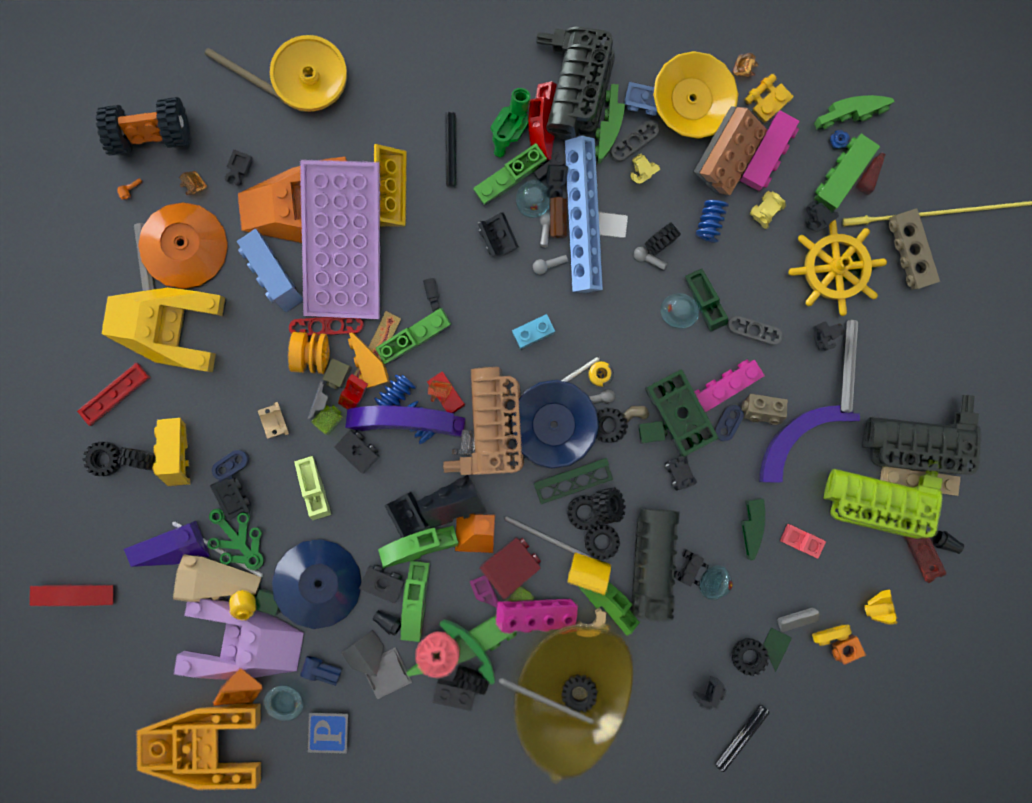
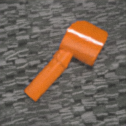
(123, 191)

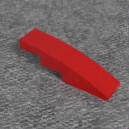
(71, 595)

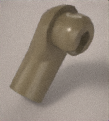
(636, 411)

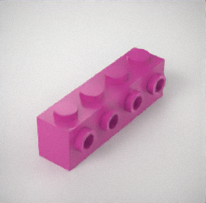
(769, 151)
(729, 385)
(535, 615)

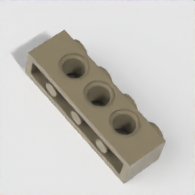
(922, 256)

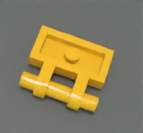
(773, 102)

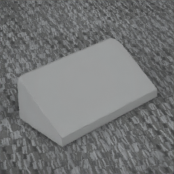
(798, 619)

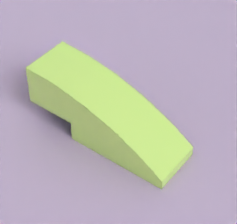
(312, 488)

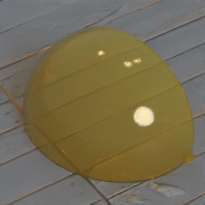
(554, 738)

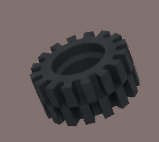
(662, 238)
(620, 425)
(136, 458)
(91, 463)
(609, 505)
(573, 517)
(610, 550)
(750, 669)
(471, 680)
(588, 685)

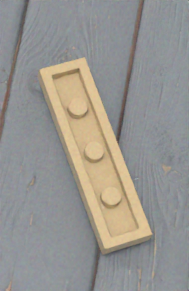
(910, 478)

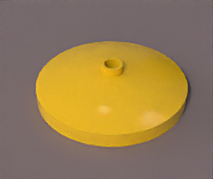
(305, 57)

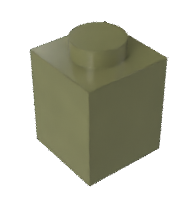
(336, 374)

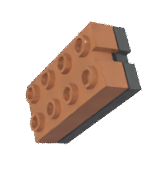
(730, 150)

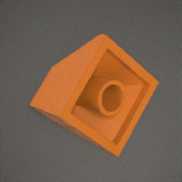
(475, 533)

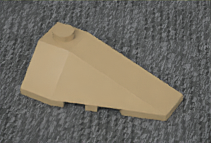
(206, 578)

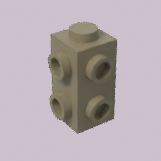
(764, 409)

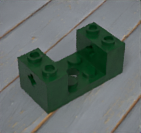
(695, 429)

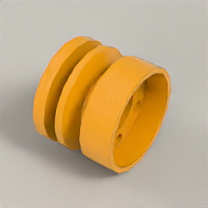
(311, 353)

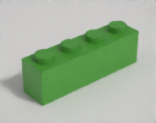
(846, 172)

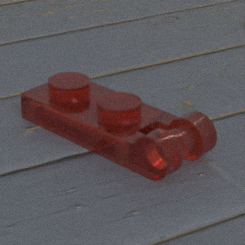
(926, 557)

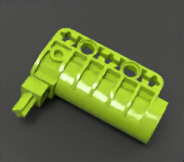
(886, 499)

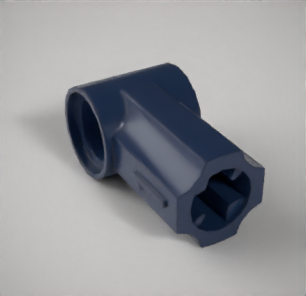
(315, 669)

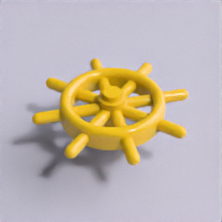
(838, 267)

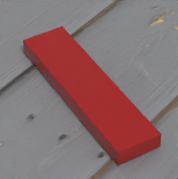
(113, 394)

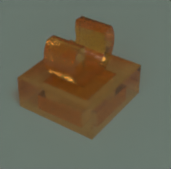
(745, 64)
(192, 182)
(439, 389)

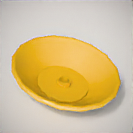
(705, 80)

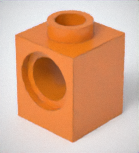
(856, 649)

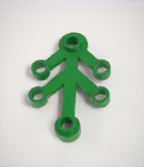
(238, 541)

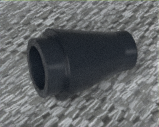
(946, 541)
(387, 622)

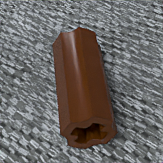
(558, 217)

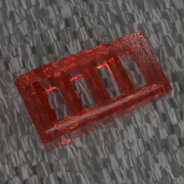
(870, 177)

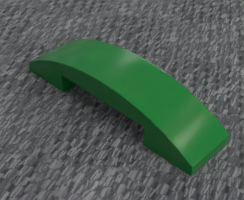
(453, 630)

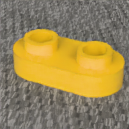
(839, 632)

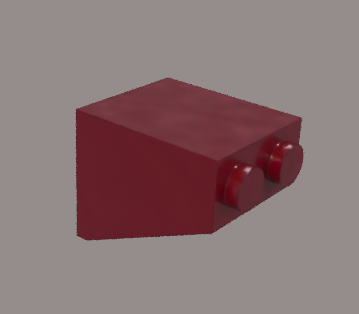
(511, 566)

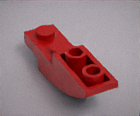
(538, 118)

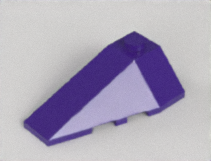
(168, 547)

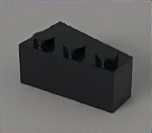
(451, 502)

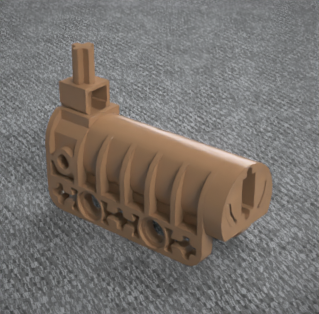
(491, 425)

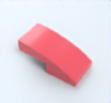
(802, 541)

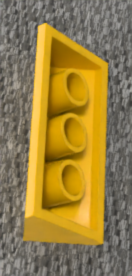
(391, 185)

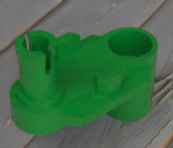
(511, 121)

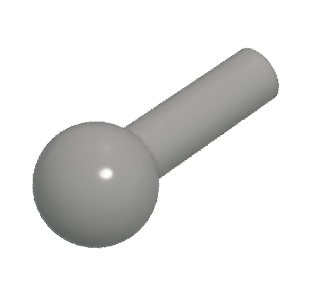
(545, 222)
(641, 254)
(541, 266)
(607, 397)

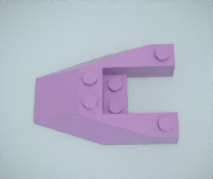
(256, 645)

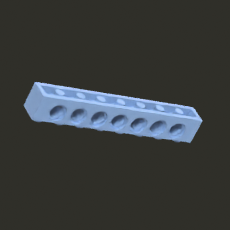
(583, 214)

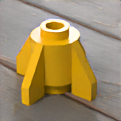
(882, 608)

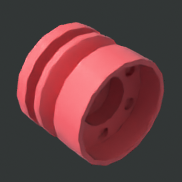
(449, 653)

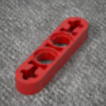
(326, 325)

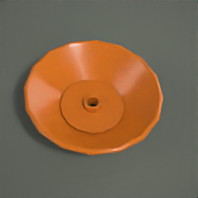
(196, 259)

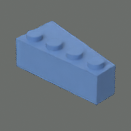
(269, 271)

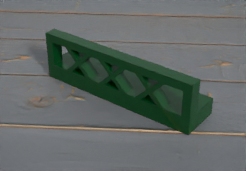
(571, 474)

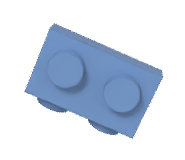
(640, 97)

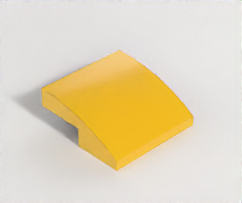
(589, 573)

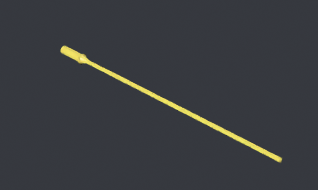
(865, 220)

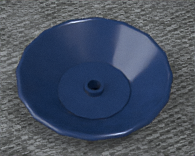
(575, 419)
(295, 586)

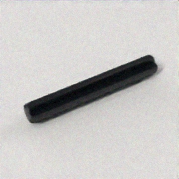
(450, 122)
(742, 738)

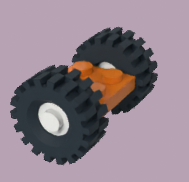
(121, 131)

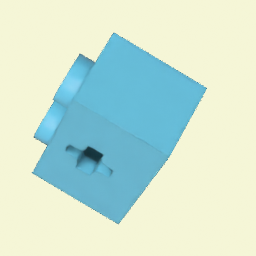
(533, 331)

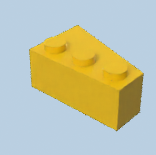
(170, 452)

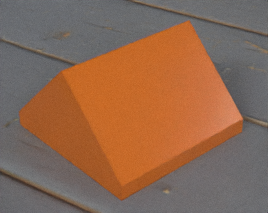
(238, 690)

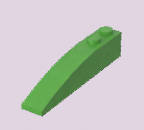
(486, 633)

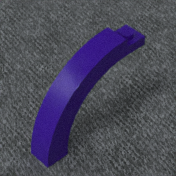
(404, 418)
(779, 447)

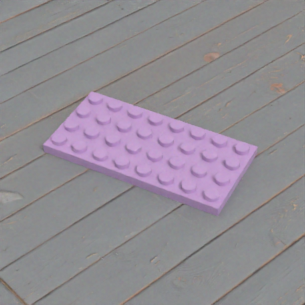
(340, 238)

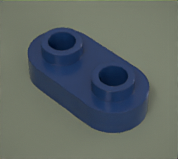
(729, 423)
(230, 464)

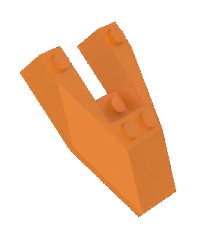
(275, 206)

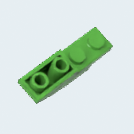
(855, 107)
(609, 129)
(510, 174)
(413, 336)
(417, 544)
(414, 601)
(615, 605)

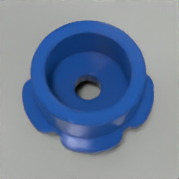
(835, 139)

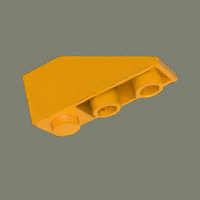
(371, 366)

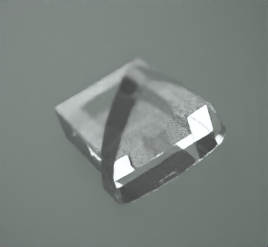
(467, 444)

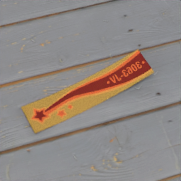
(384, 332)

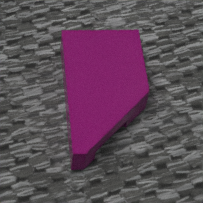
(484, 591)

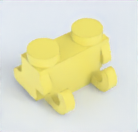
(644, 167)
(768, 208)

